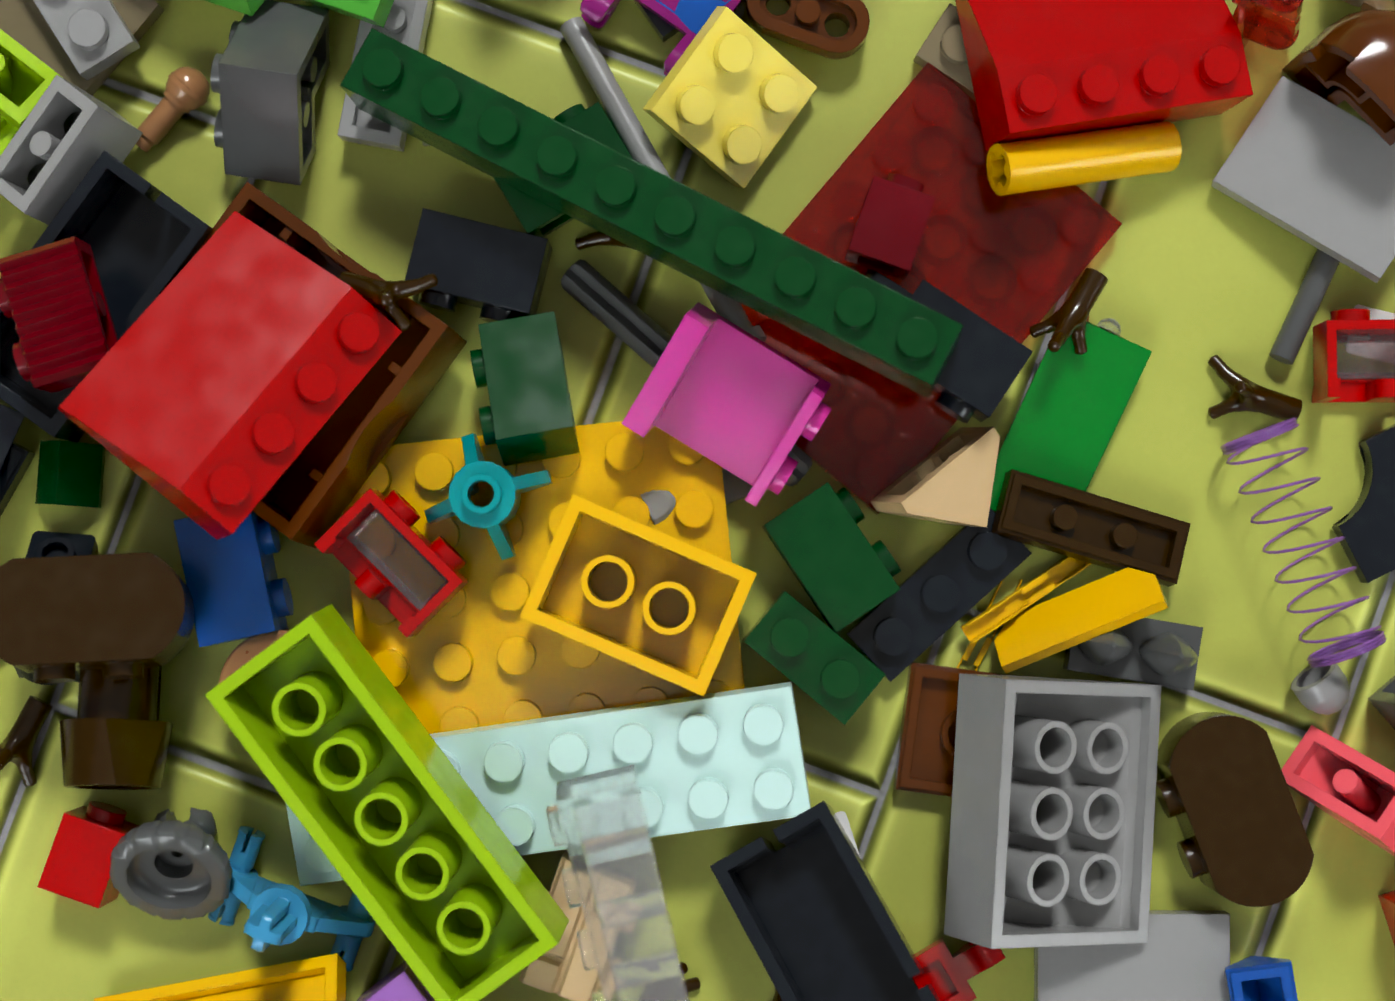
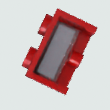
(1354, 359)
(395, 559)

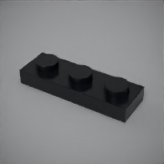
(936, 596)

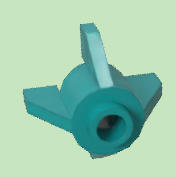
(504, 503)

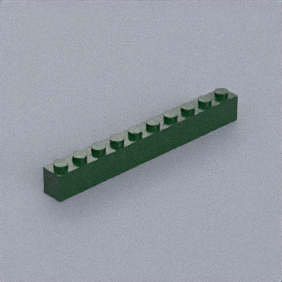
(652, 213)

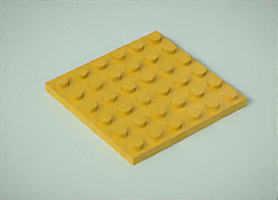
(476, 654)

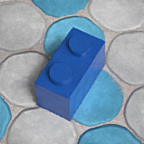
(234, 580)

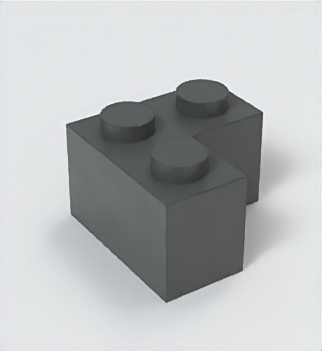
(270, 91)

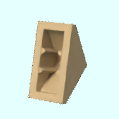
(950, 483)

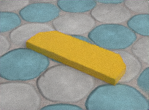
(1078, 617)

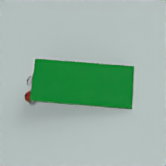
(1072, 409)

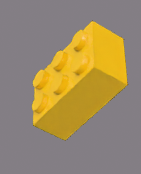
(638, 595)

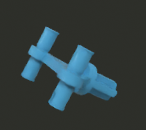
(284, 912)

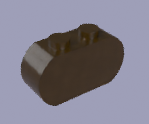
(92, 615)
(1232, 809)

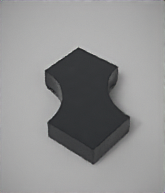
(1371, 522)

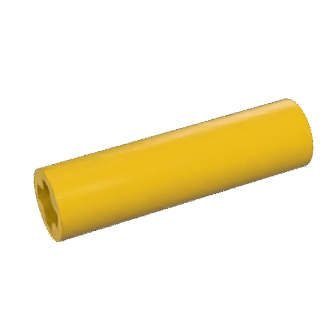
(1083, 157)

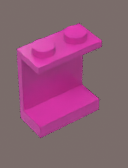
(731, 400)

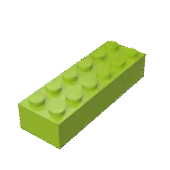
(389, 810)

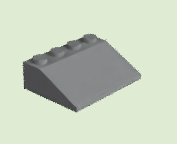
(1052, 811)

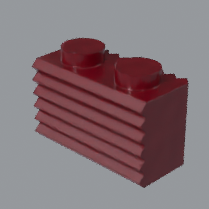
(57, 313)

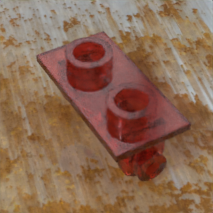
(1268, 22)

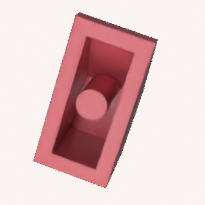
(1345, 786)

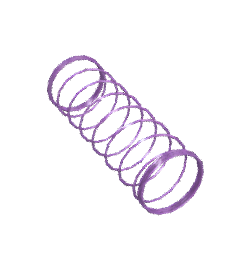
(1370, 638)

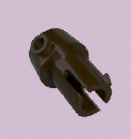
(116, 734)

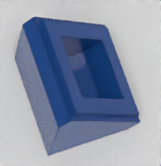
(1261, 980)

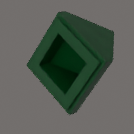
(70, 473)

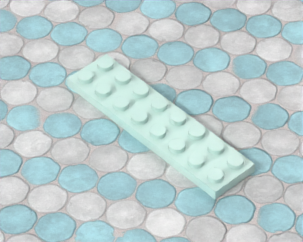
(695, 759)

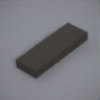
(1089, 527)

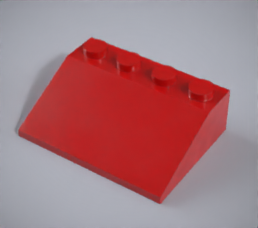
(1099, 64)
(230, 373)

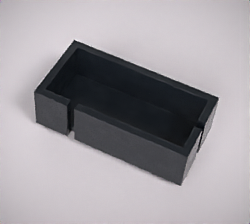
(138, 248)
(819, 916)

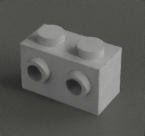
(59, 148)

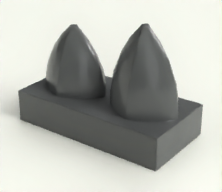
(1142, 652)

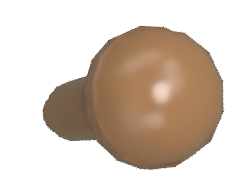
(184, 92)

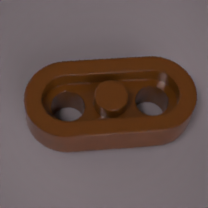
(805, 25)

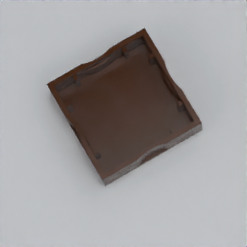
(372, 417)

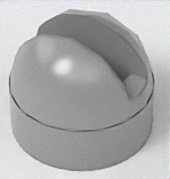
(1322, 689)

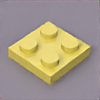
(730, 97)

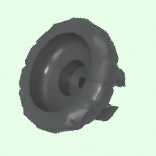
(172, 866)

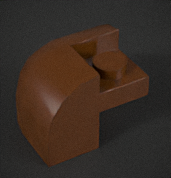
(1354, 64)

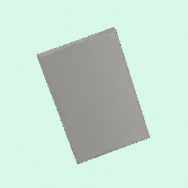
(1317, 177)
(1178, 963)

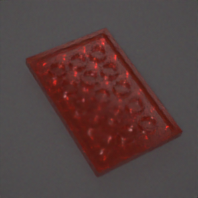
(984, 250)

